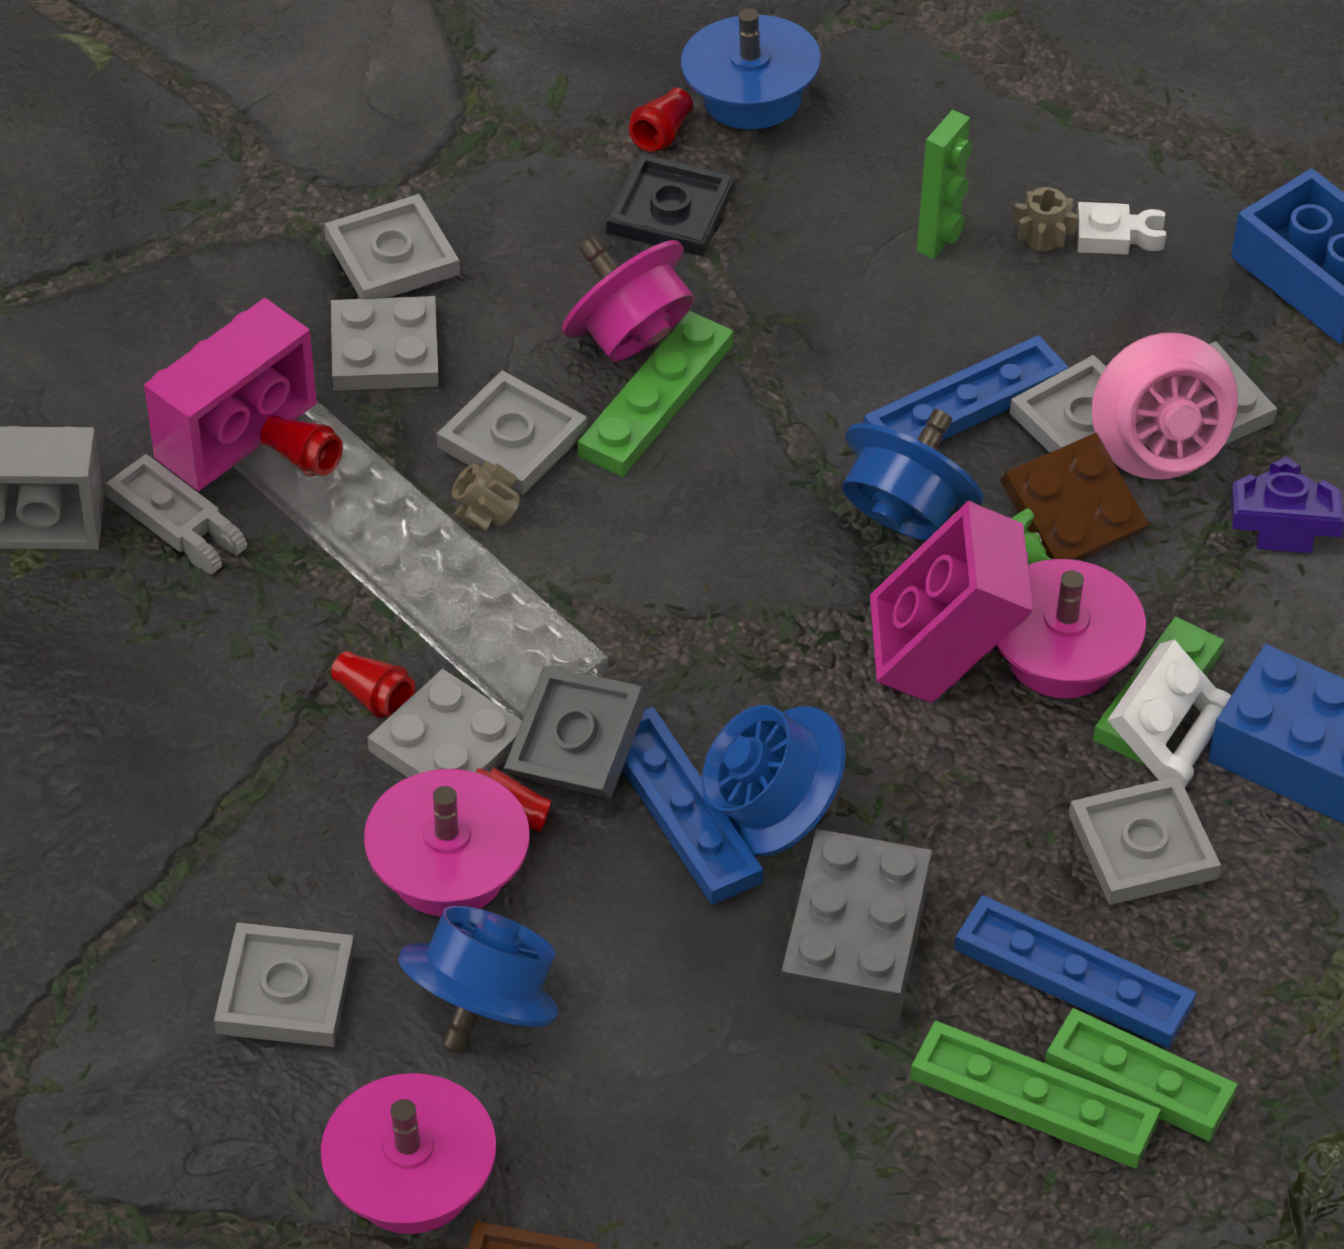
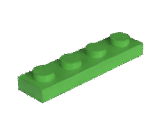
(655, 393)
(1035, 1094)

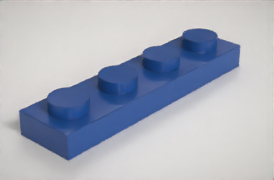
(973, 392)
(695, 828)
(1075, 971)

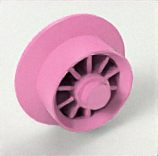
(1165, 405)

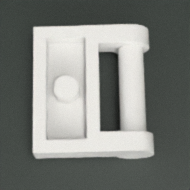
(1157, 706)

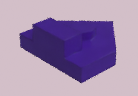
(1286, 508)

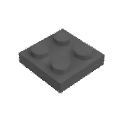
(577, 731)

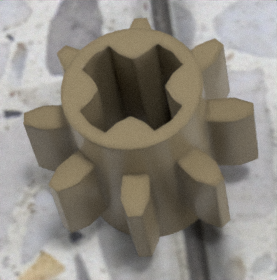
(1045, 219)
(485, 495)

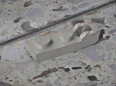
(174, 512)

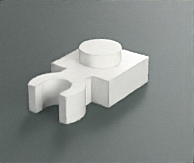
(1111, 228)

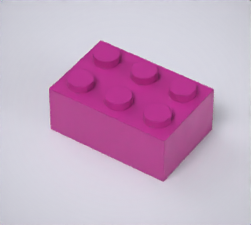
(218, 395)
(950, 602)

